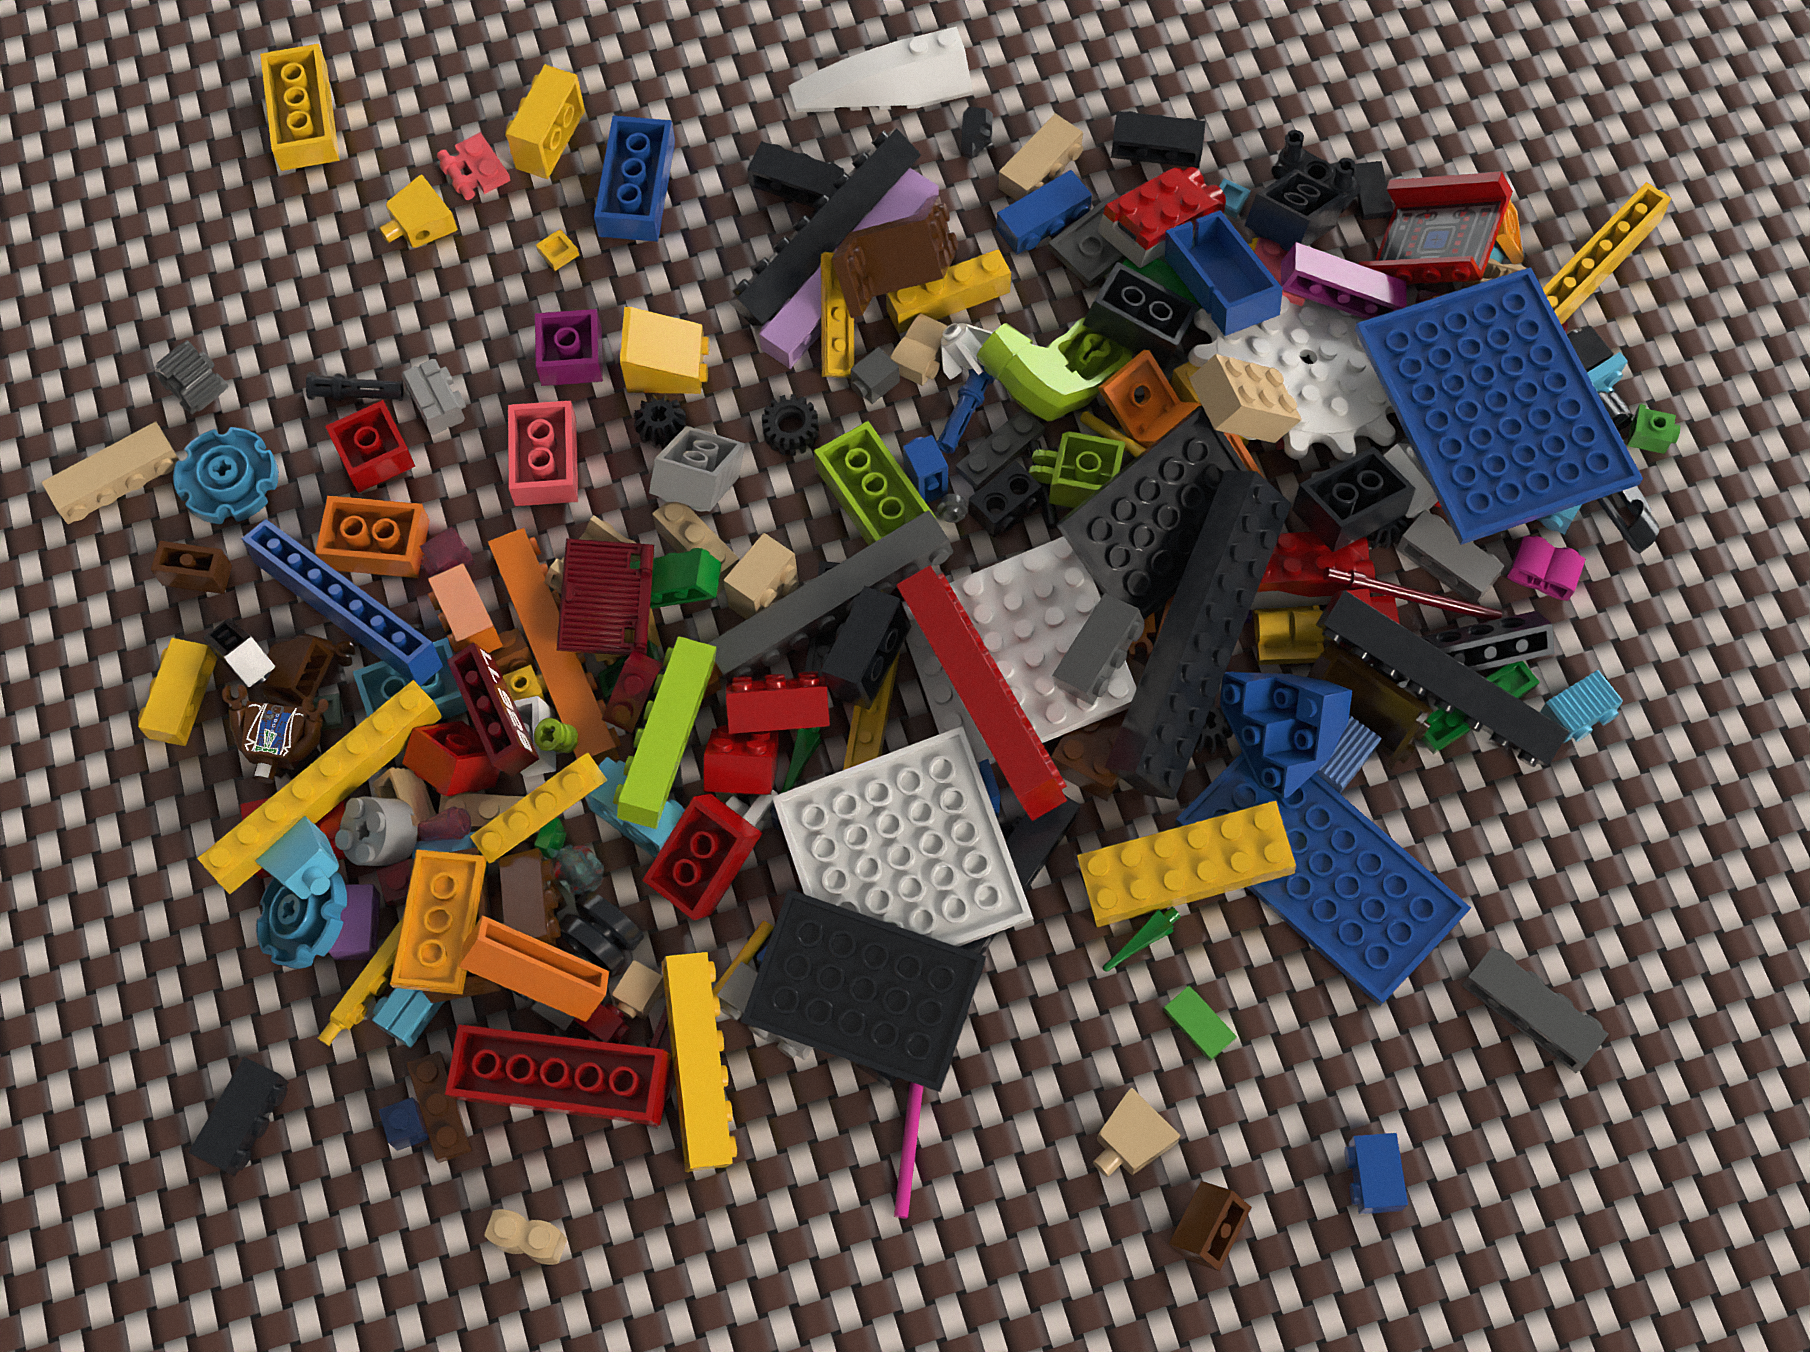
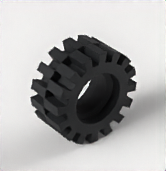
(787, 409)

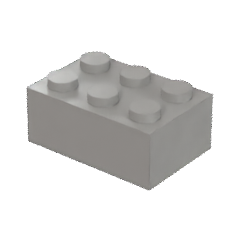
(696, 469)

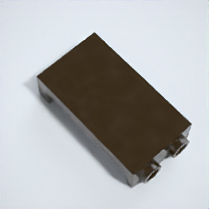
(1376, 702)

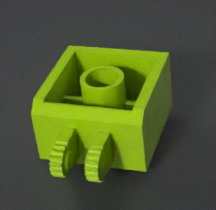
(1078, 467)

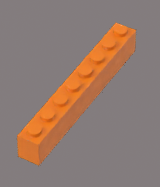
(561, 670)

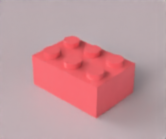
(542, 453)

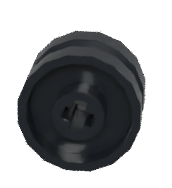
(600, 931)

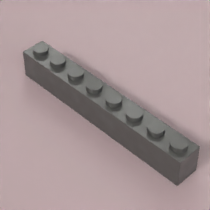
(828, 598)

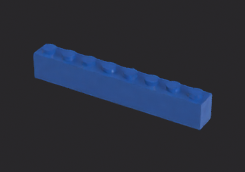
(343, 603)

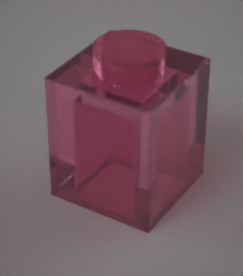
(445, 552)

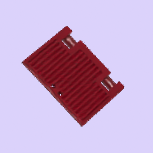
(604, 597)

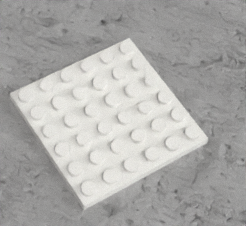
(1028, 620)
(908, 842)

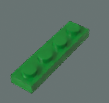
(1446, 728)

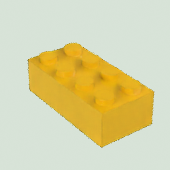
(299, 107)

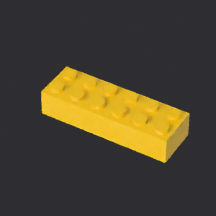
(1186, 864)

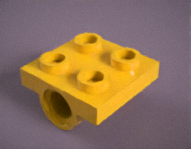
(1288, 635)

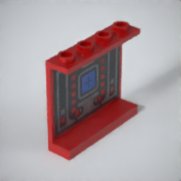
(1442, 227)

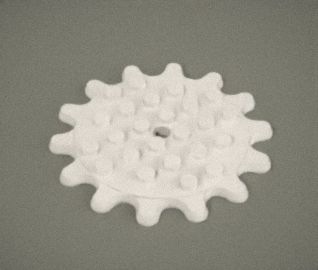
(1334, 395)

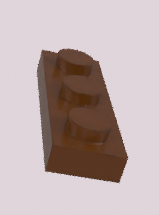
(438, 1110)

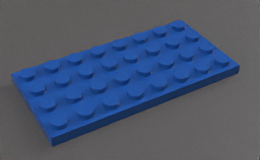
(1352, 884)

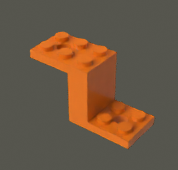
(1158, 410)

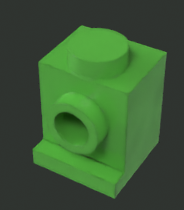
(1652, 430)

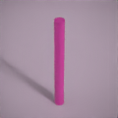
(908, 1151)

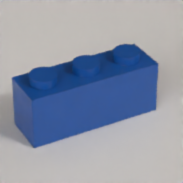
(1044, 212)

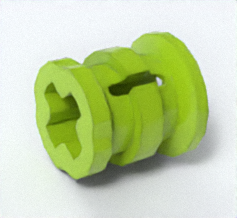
(551, 740)

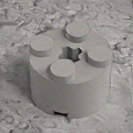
(376, 831)

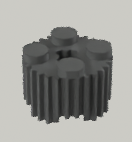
(190, 377)

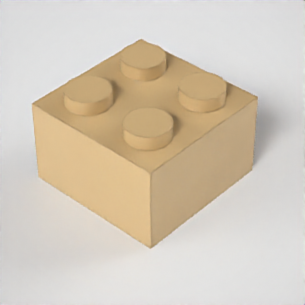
(761, 577)

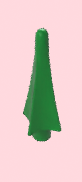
(805, 745)
(1154, 929)

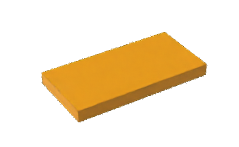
(437, 921)

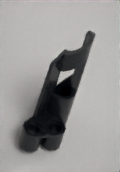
(1644, 528)

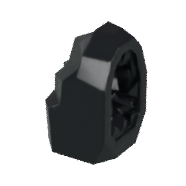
(976, 131)

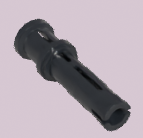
(338, 390)

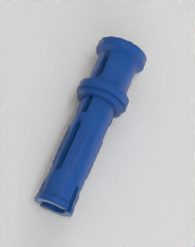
(970, 396)

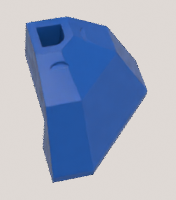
(1284, 724)

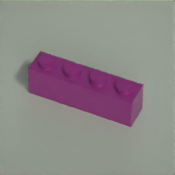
(1341, 283)

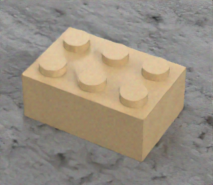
(1245, 398)

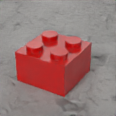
(370, 446)
(450, 758)
(740, 761)

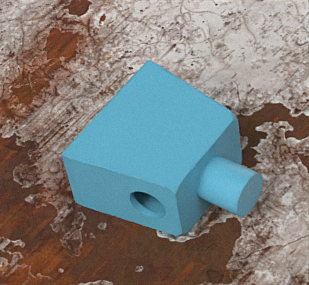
(301, 860)

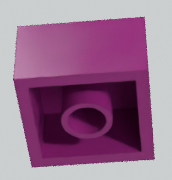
(568, 347)

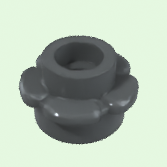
(952, 508)

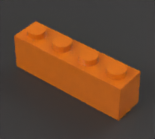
(534, 968)

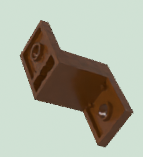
(895, 255)

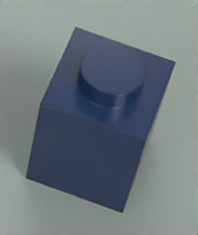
(403, 1124)

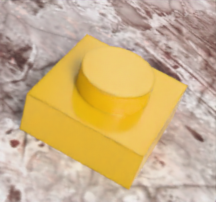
(557, 249)

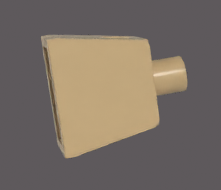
(1133, 1136)

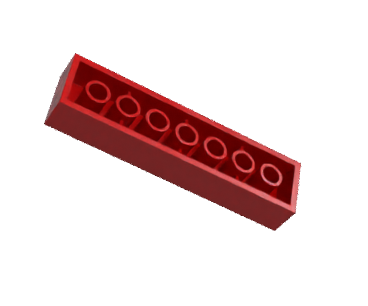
(984, 692)

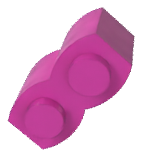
(1546, 567)

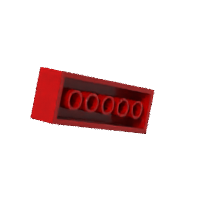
(559, 1074)

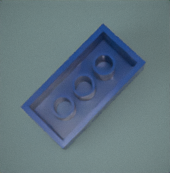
(635, 178)

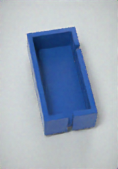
(1223, 273)

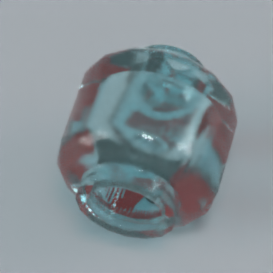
(578, 869)

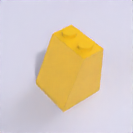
(662, 353)

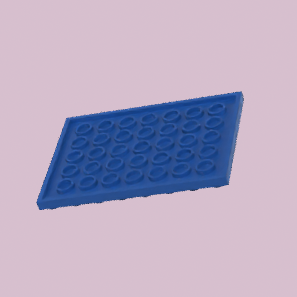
(1497, 405)

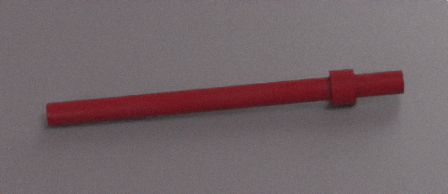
(1357, 580)

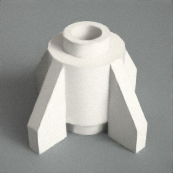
(960, 347)

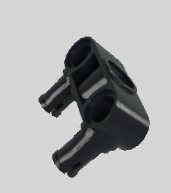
(1337, 177)

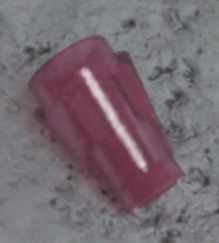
(446, 825)

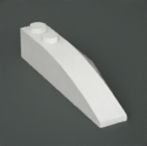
(903, 72)

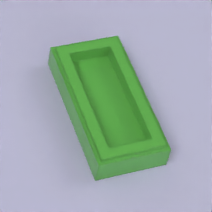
(1199, 1023)

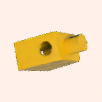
(417, 215)

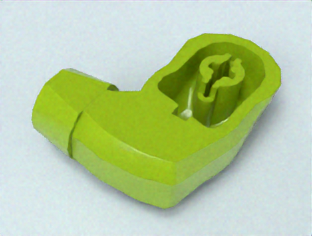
(1054, 377)

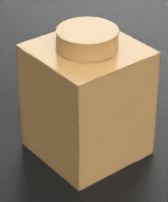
(638, 991)

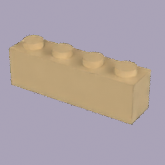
(111, 473)

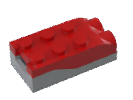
(1140, 218)
(1297, 571)

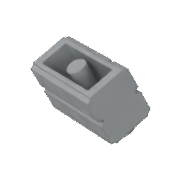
(433, 396)

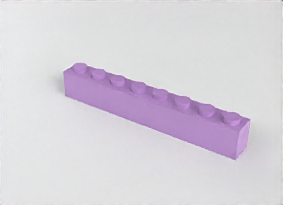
(800, 317)

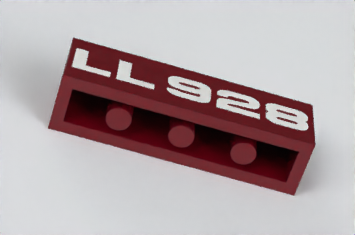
(492, 710)

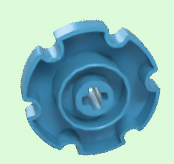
(226, 475)
(299, 928)

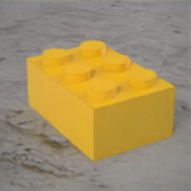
(545, 121)

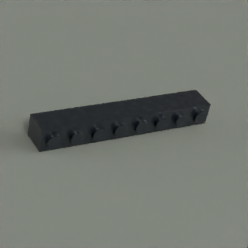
(825, 228)
(1441, 678)

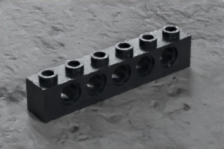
(1493, 642)

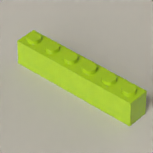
(666, 732)

